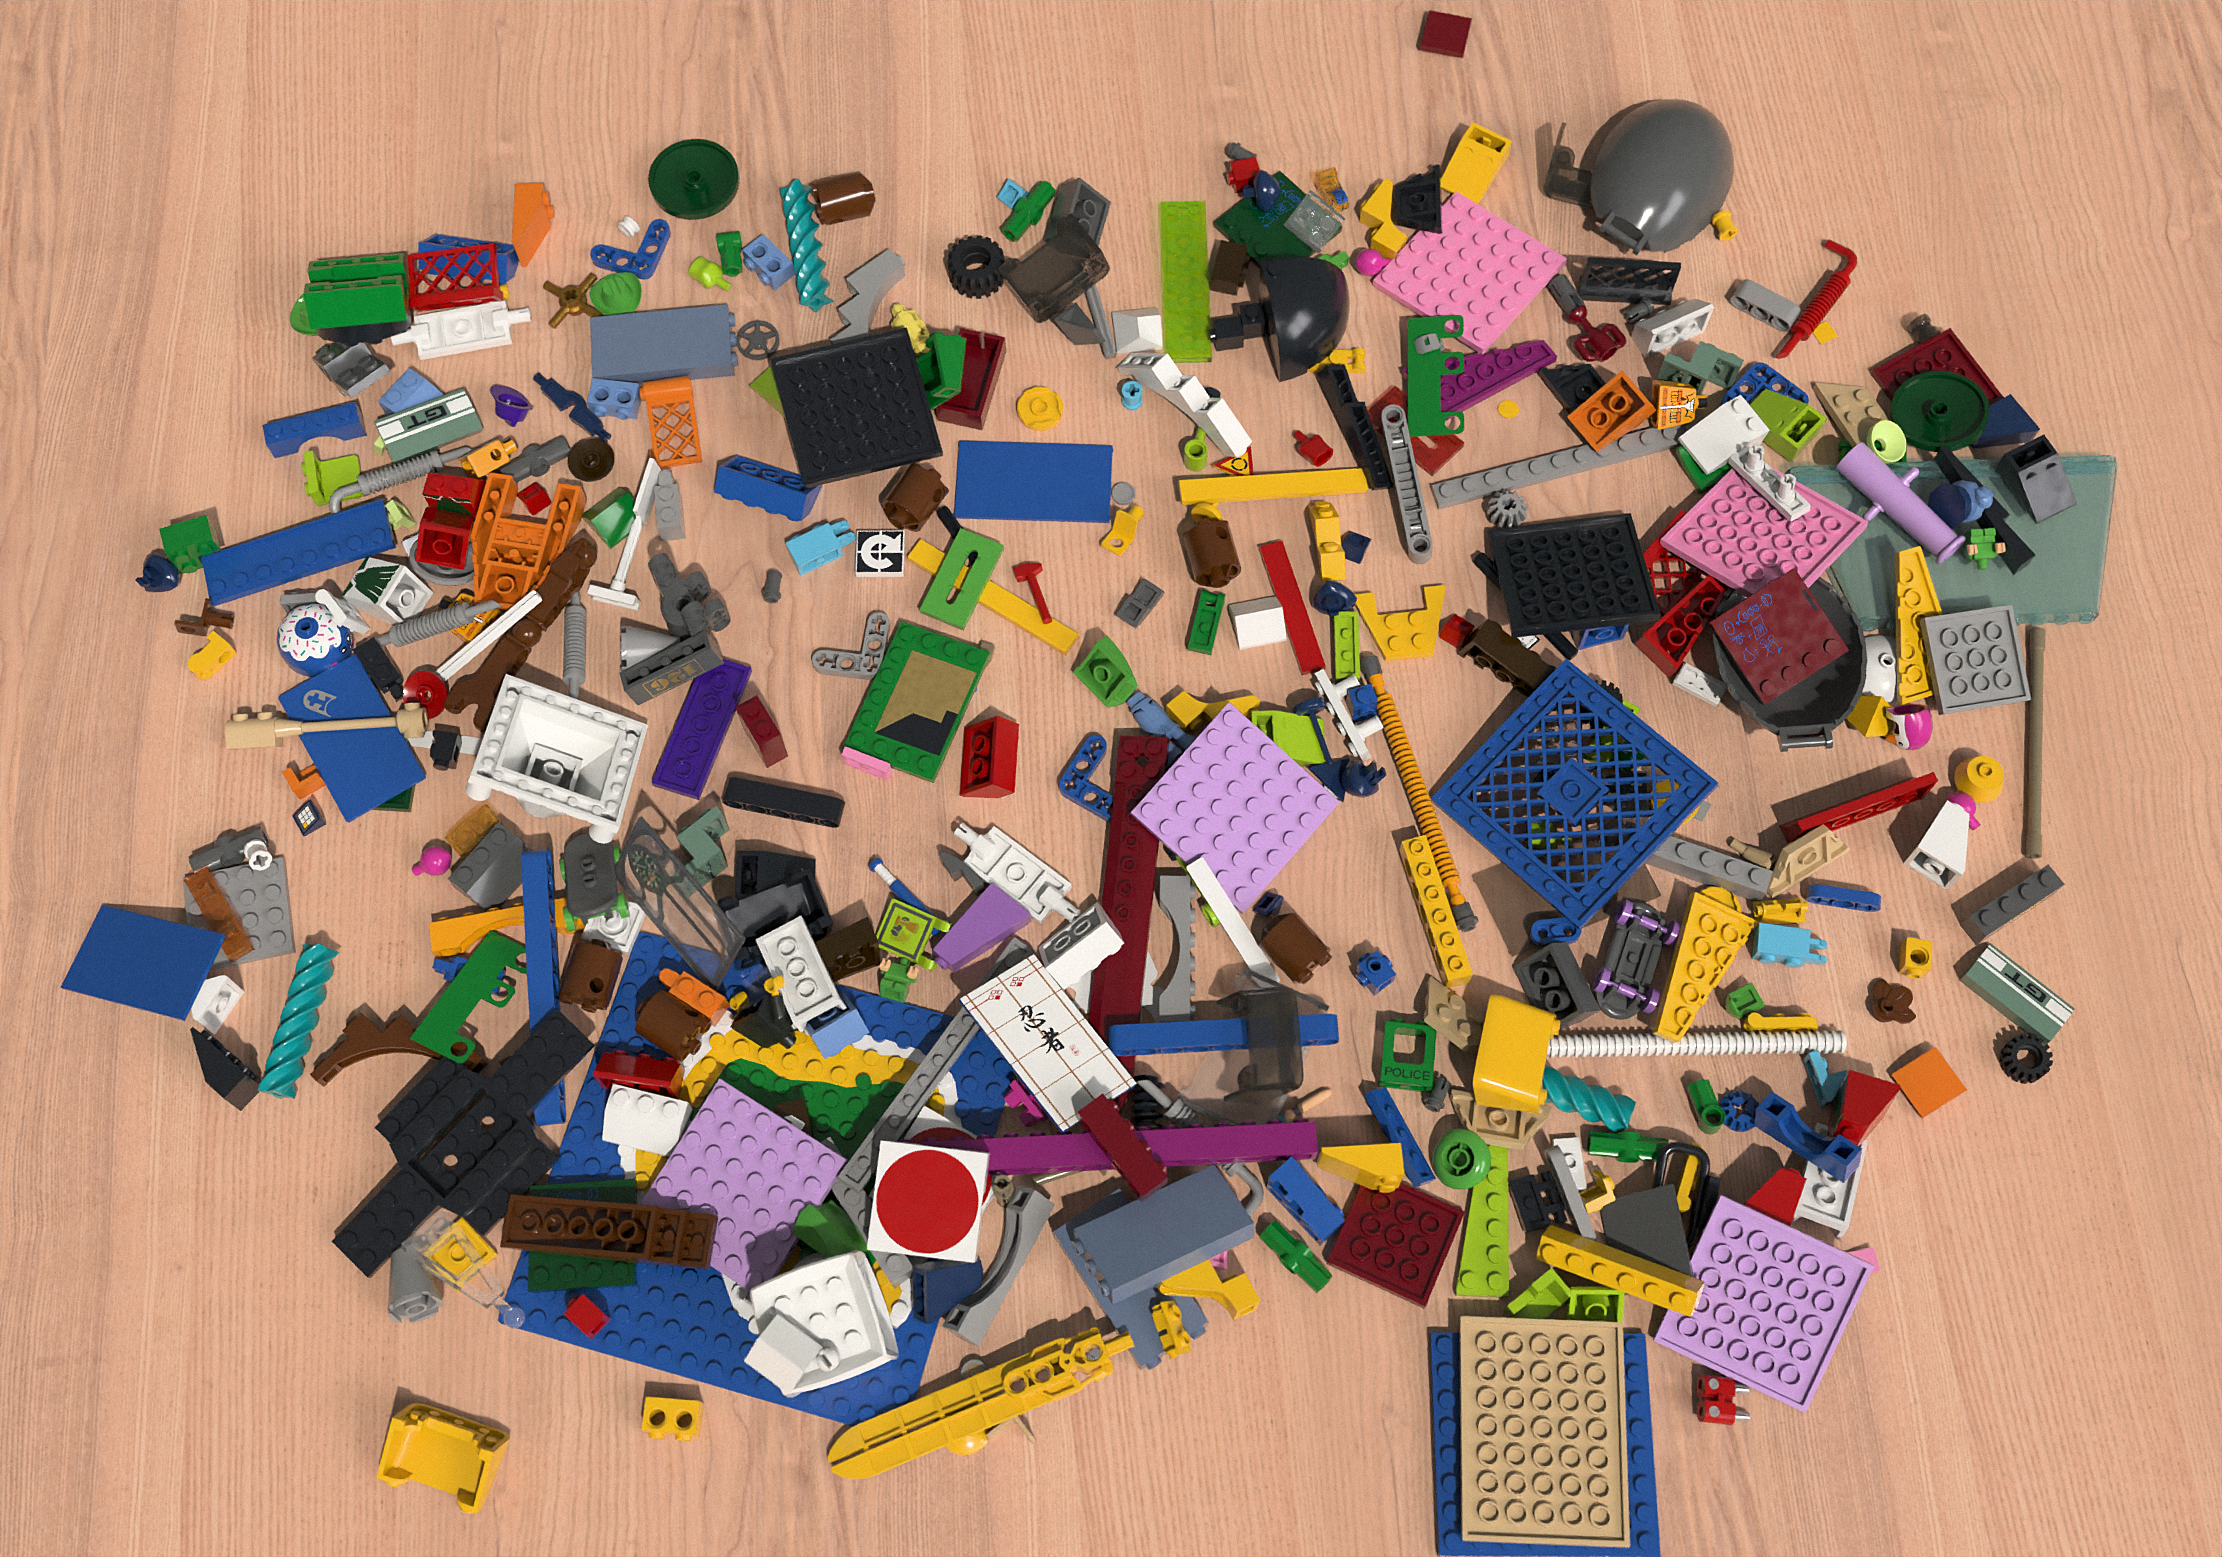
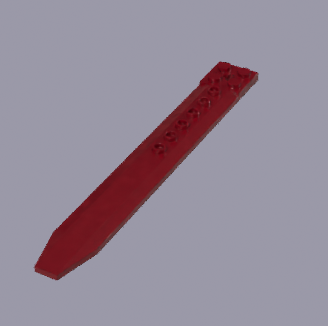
(1128, 892)

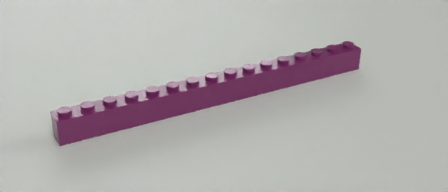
(1170, 1145)

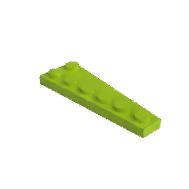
(1486, 1240)

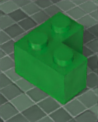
(188, 542)

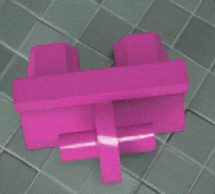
(1019, 1094)

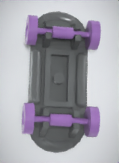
(1631, 960)

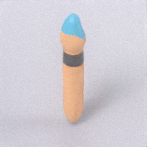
(1305, 1105)

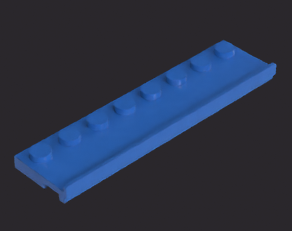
(298, 552)

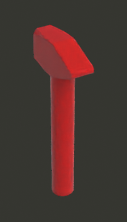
(1028, 573)

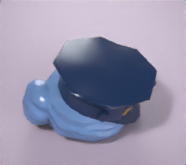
(1960, 502)

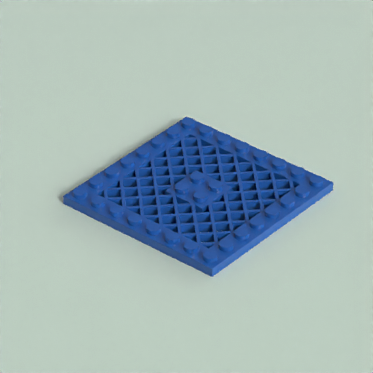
(1574, 793)
(1640, 1461)

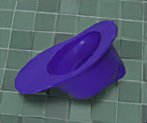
(510, 404)

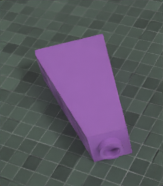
(981, 927)

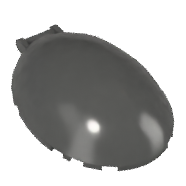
(1662, 175)
(1819, 702)

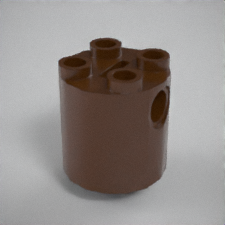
(844, 198)
(914, 498)
(1212, 553)
(1293, 947)
(590, 975)
(671, 1024)

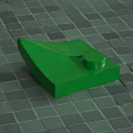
(1696, 475)

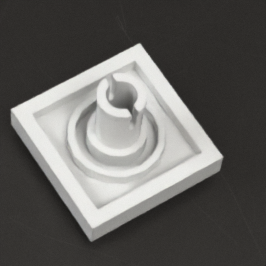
(616, 931)

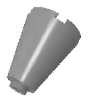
(642, 644)
(411, 1290)

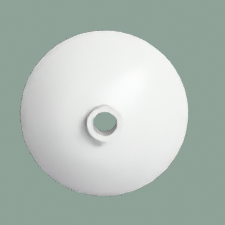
(1880, 677)

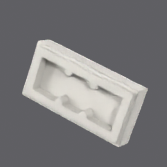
(1700, 684)
(1572, 1152)

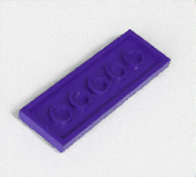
(701, 729)

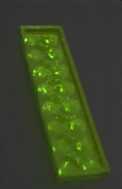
(1185, 281)

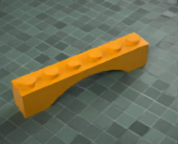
(456, 935)

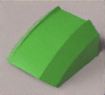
(1107, 673)
(828, 1230)

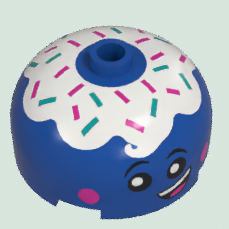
(312, 640)

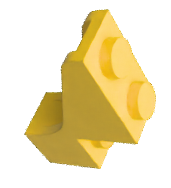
(1376, 215)
(1327, 537)
(1190, 712)
(1202, 1281)

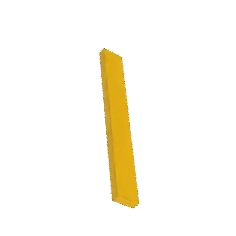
(1272, 486)
(1000, 602)

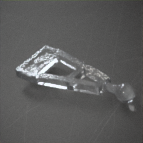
(433, 1237)

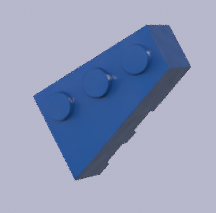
(1305, 1201)

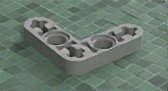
(860, 661)

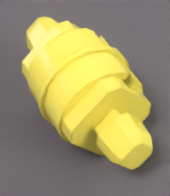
(915, 326)

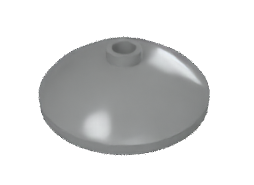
(440, 574)

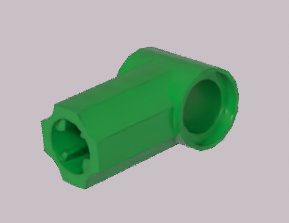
(730, 249)
(1706, 1104)

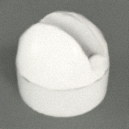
(832, 1355)

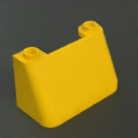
(1513, 1055)
(443, 1453)

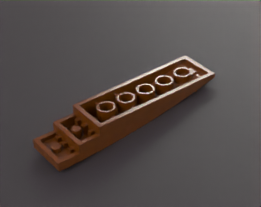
(610, 1231)

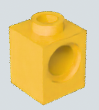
(1922, 950)

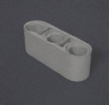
(1765, 305)

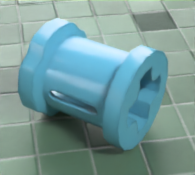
(1132, 395)

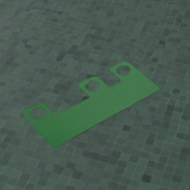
(1425, 378)
(469, 986)

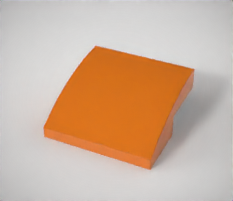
(1929, 1082)

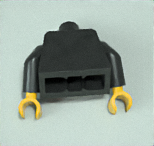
(765, 1018)

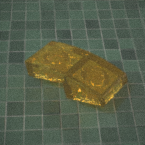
(472, 830)

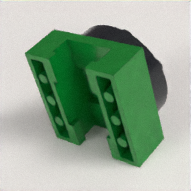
(358, 298)

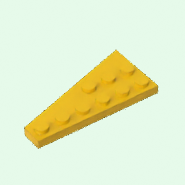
(1913, 601)
(1701, 957)

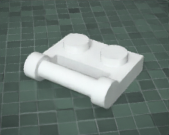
(342, 612)

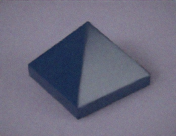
(1269, 905)

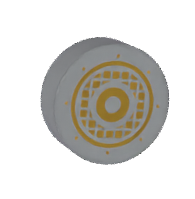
(972, 1368)

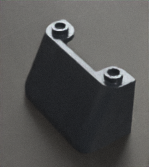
(774, 908)

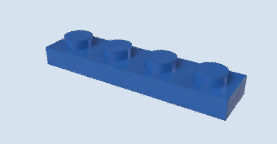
(1398, 1132)

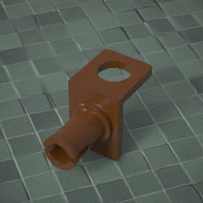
(208, 619)

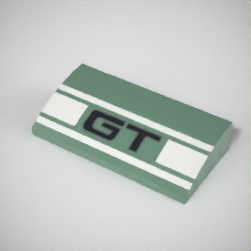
(428, 426)
(2017, 994)

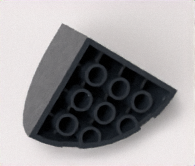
(1303, 311)

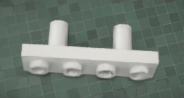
(1767, 482)
(1356, 732)

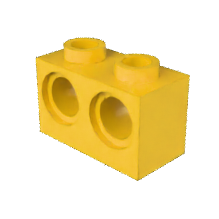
(673, 1411)

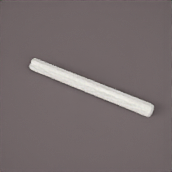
(489, 635)

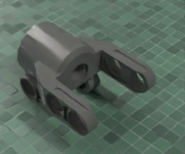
(683, 599)

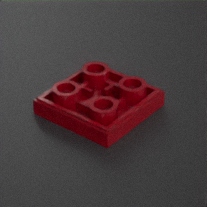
(1446, 34)

